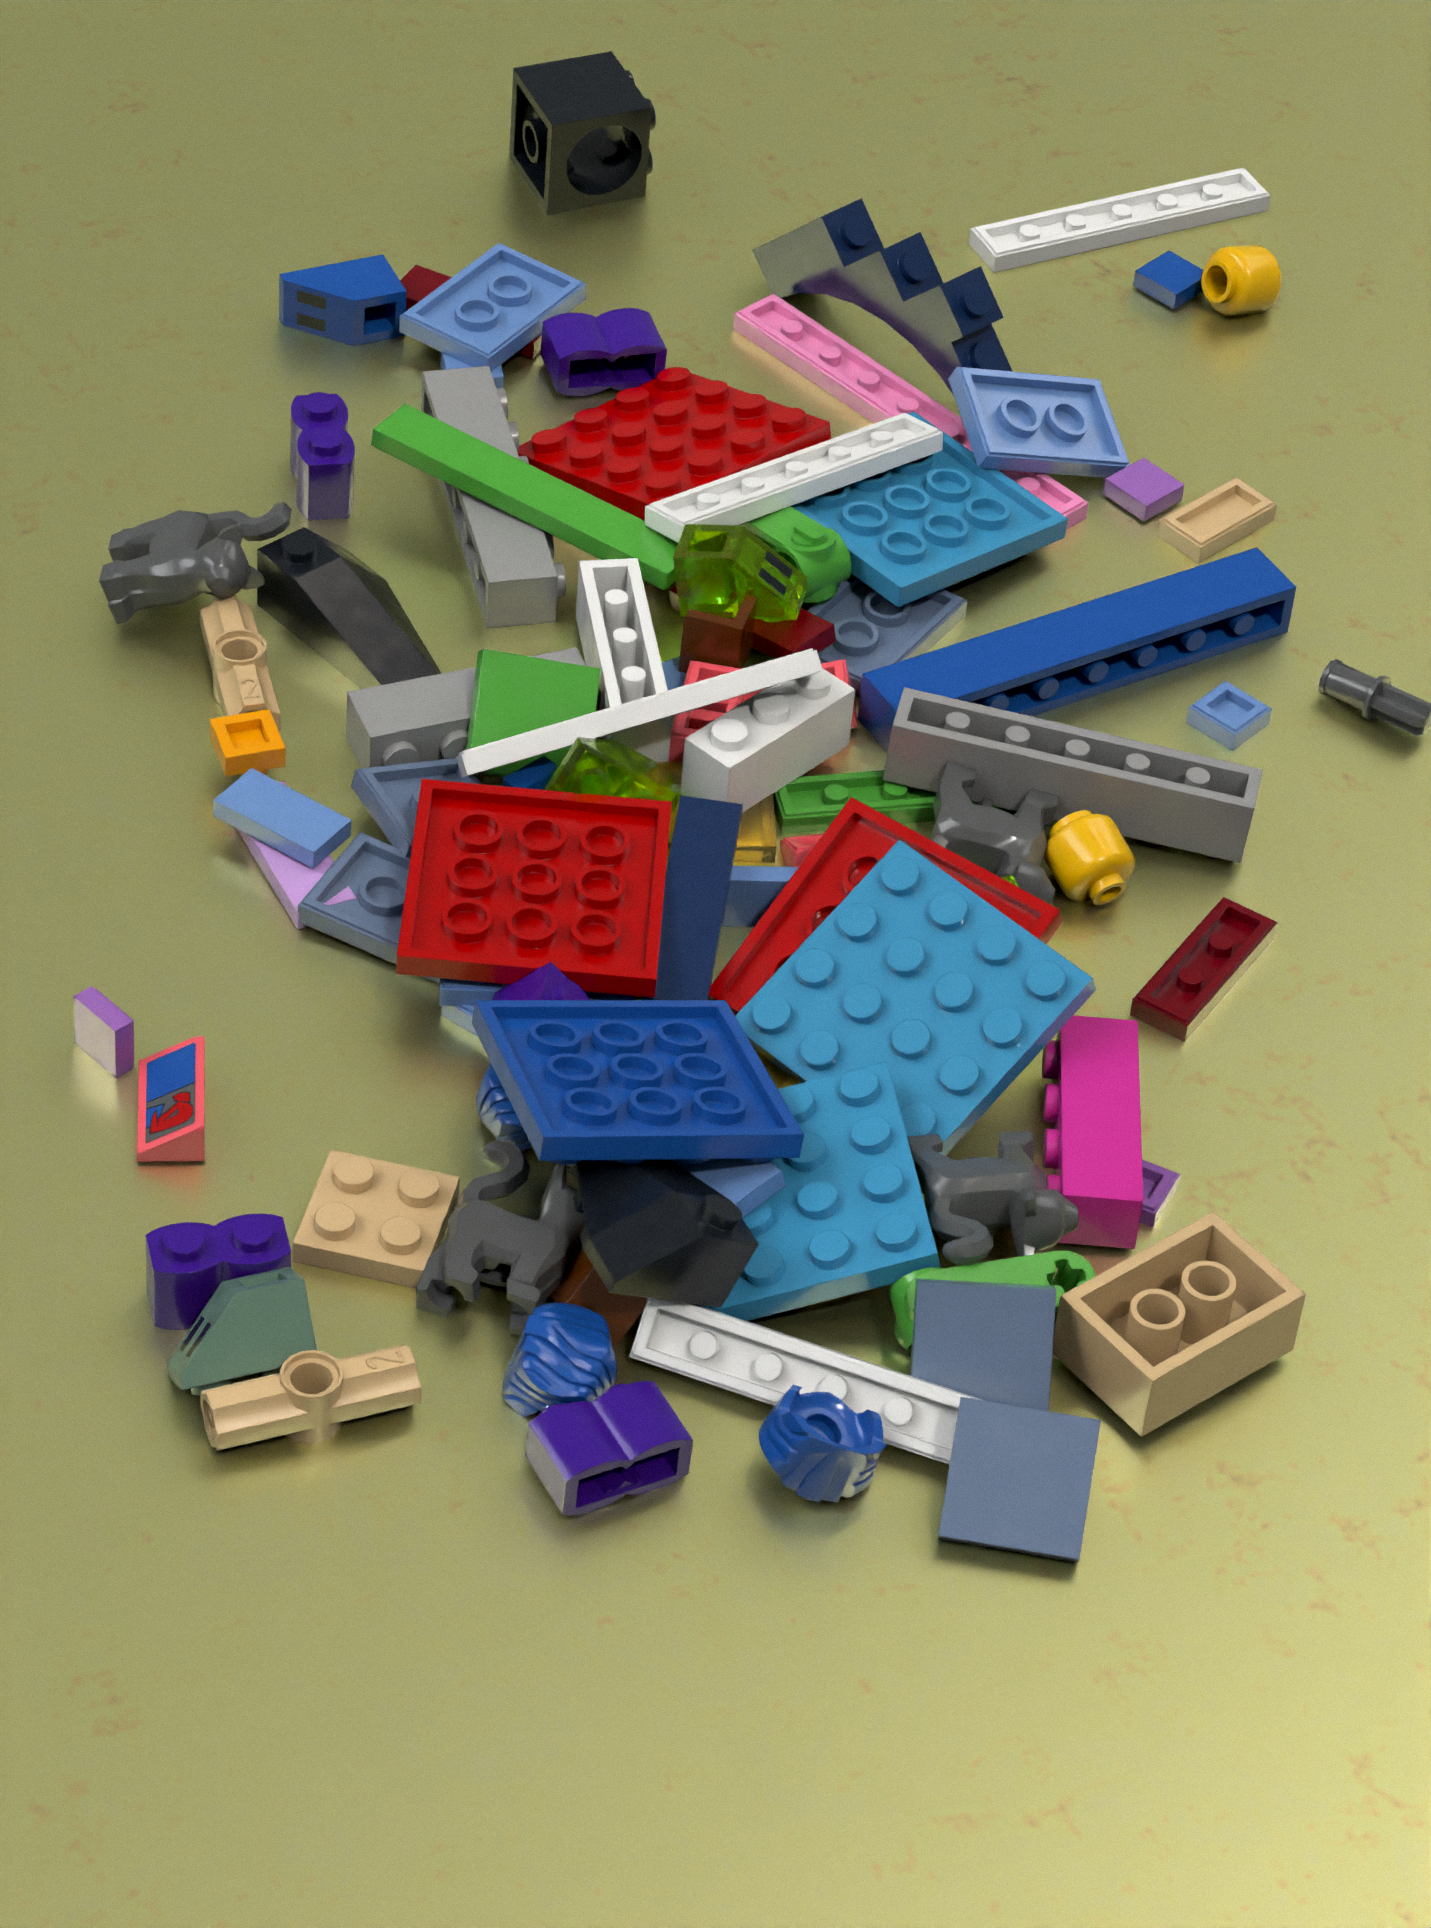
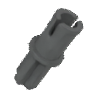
(1375, 697)

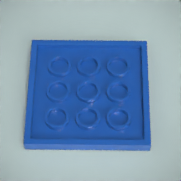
(635, 1081)

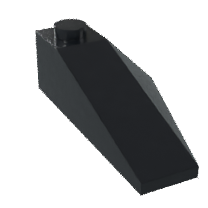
(340, 610)
(660, 1231)

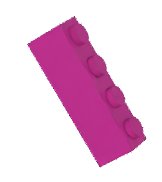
(1095, 1127)

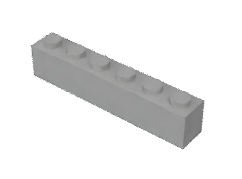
(504, 554)
(1141, 786)

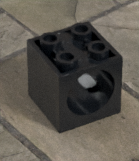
(580, 132)

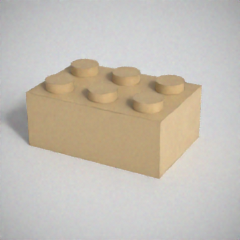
(1177, 1323)

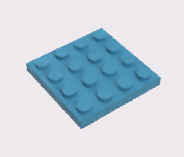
(934, 522)
(920, 980)
(848, 1202)

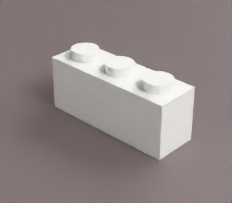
(768, 740)

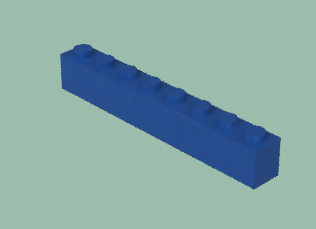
(1095, 643)

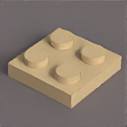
(375, 1218)

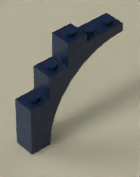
(897, 284)

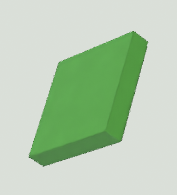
(526, 694)

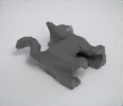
(184, 557)
(994, 837)
(990, 1194)
(502, 1246)

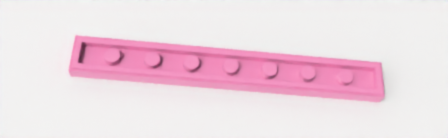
(870, 386)

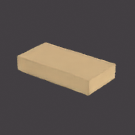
(1216, 520)

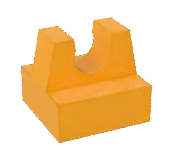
(247, 742)

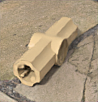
(237, 658)
(310, 1397)

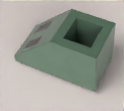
(245, 1331)

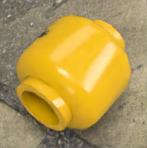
(1241, 280)
(1089, 857)

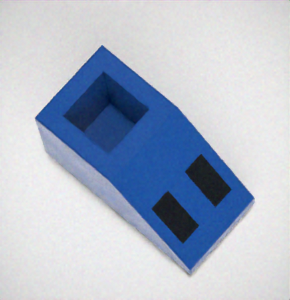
(344, 301)

